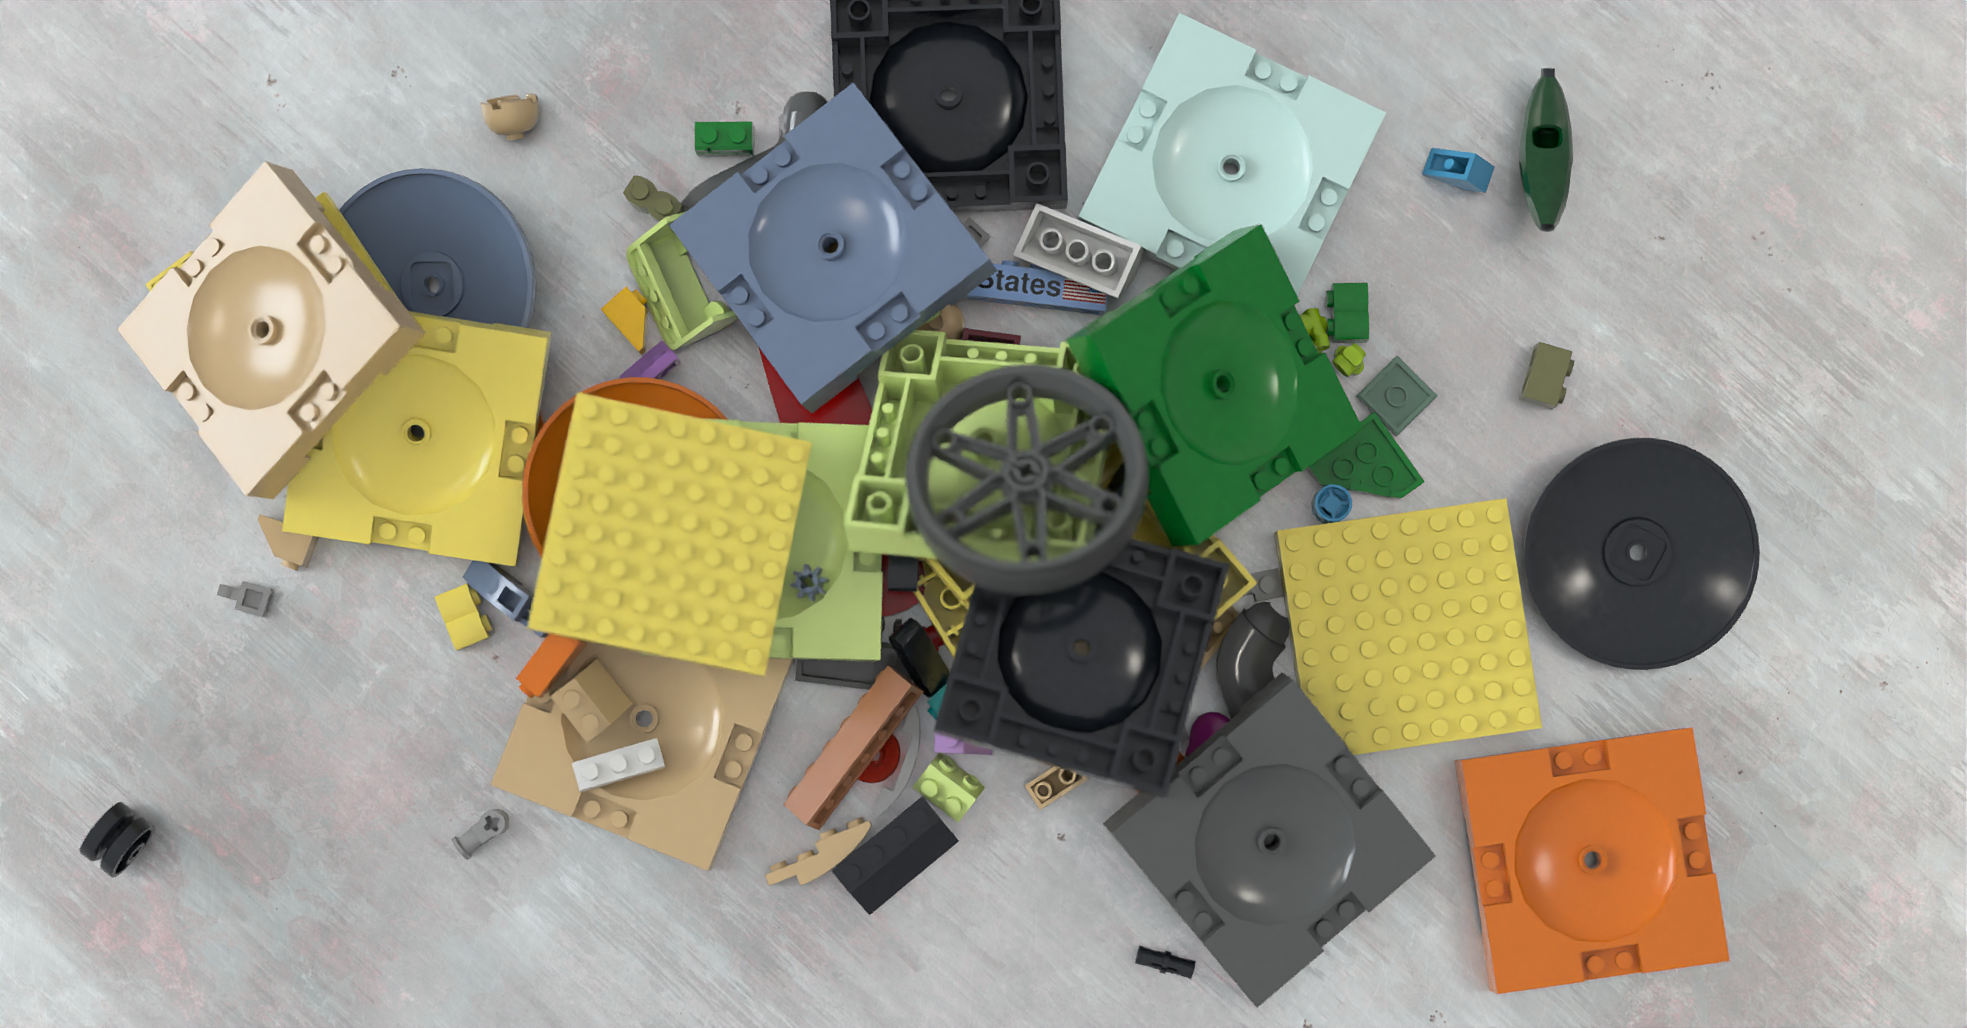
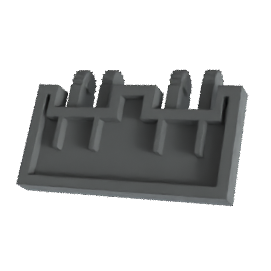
(851, 673)

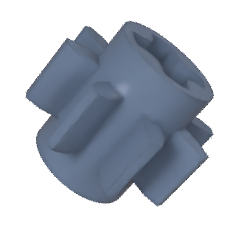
(803, 586)

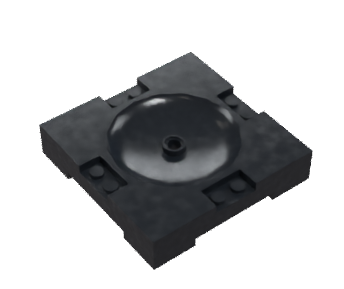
(1002, 58)
(1100, 713)

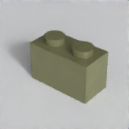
(1546, 376)

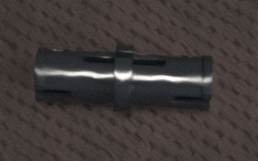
(1165, 962)

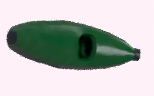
(1546, 152)

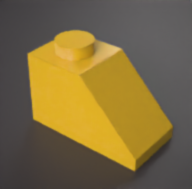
(629, 316)

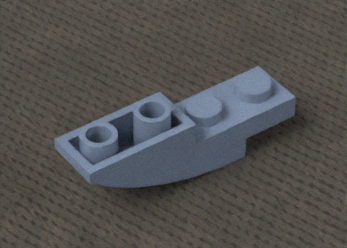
(501, 591)

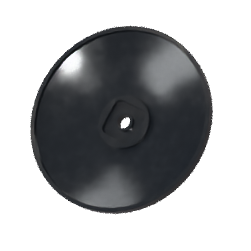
(1694, 566)

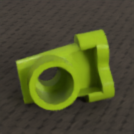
(1316, 328)
(1349, 359)

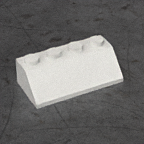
(1079, 251)

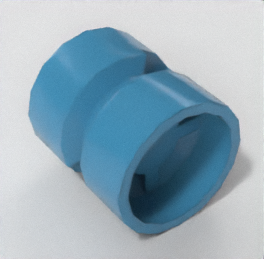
(1331, 504)

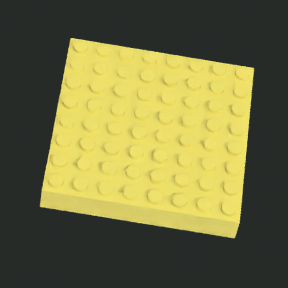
(669, 535)
(1410, 626)

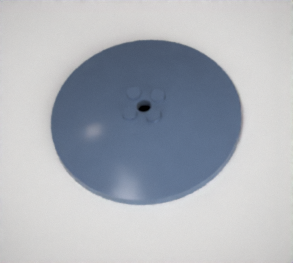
(447, 229)

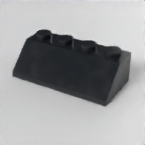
(895, 855)

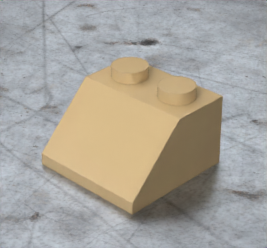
(591, 700)

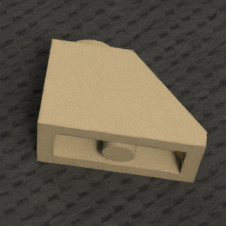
(291, 547)

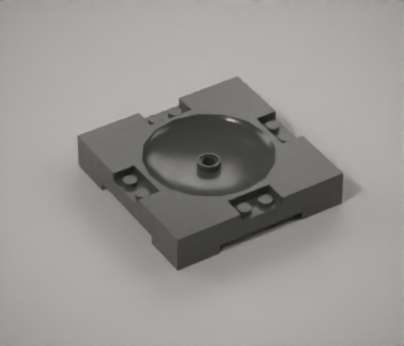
(1332, 853)

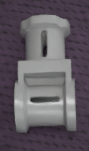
(481, 832)

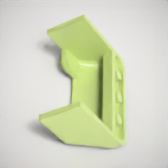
(673, 288)

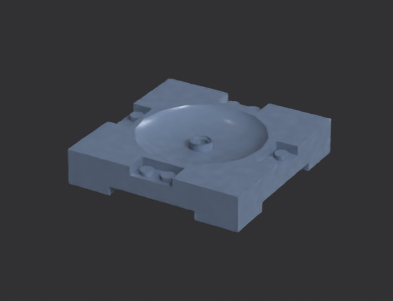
(770, 234)

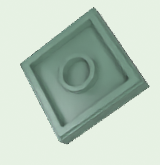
(1397, 395)

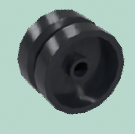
(116, 839)

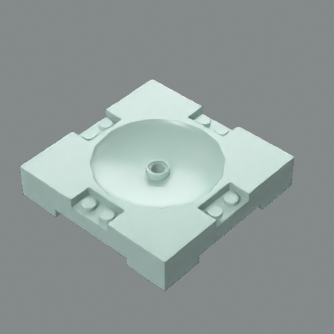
(1221, 105)

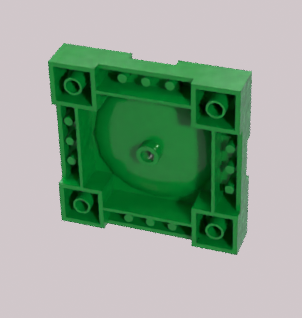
(1218, 384)

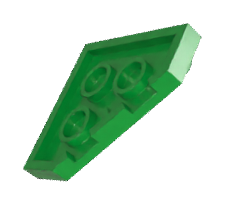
(1369, 463)

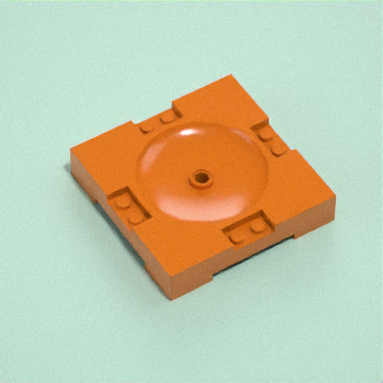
(1653, 881)

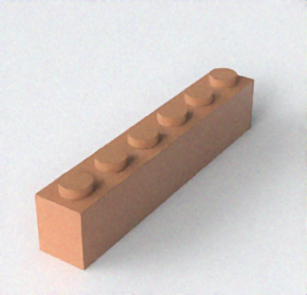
(852, 747)

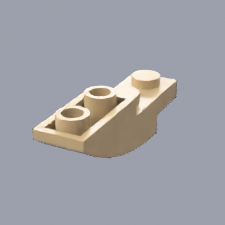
(1053, 785)
(832, 850)

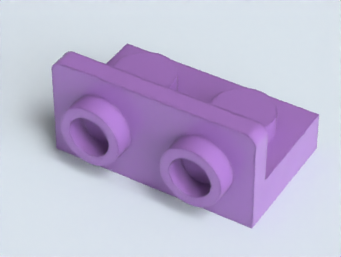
(654, 363)

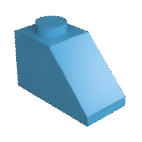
(1459, 169)

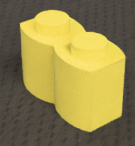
(463, 616)

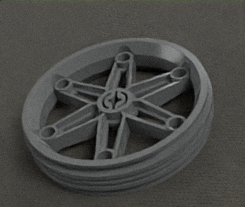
(1026, 478)

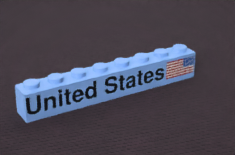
(1038, 289)

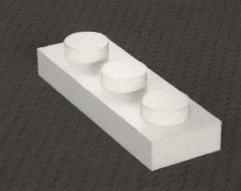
(618, 765)

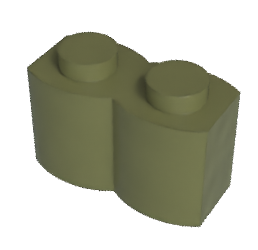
(647, 199)

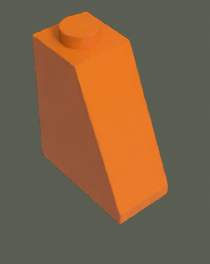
(548, 664)

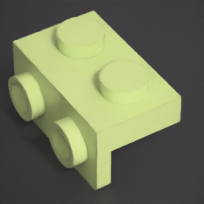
(949, 786)

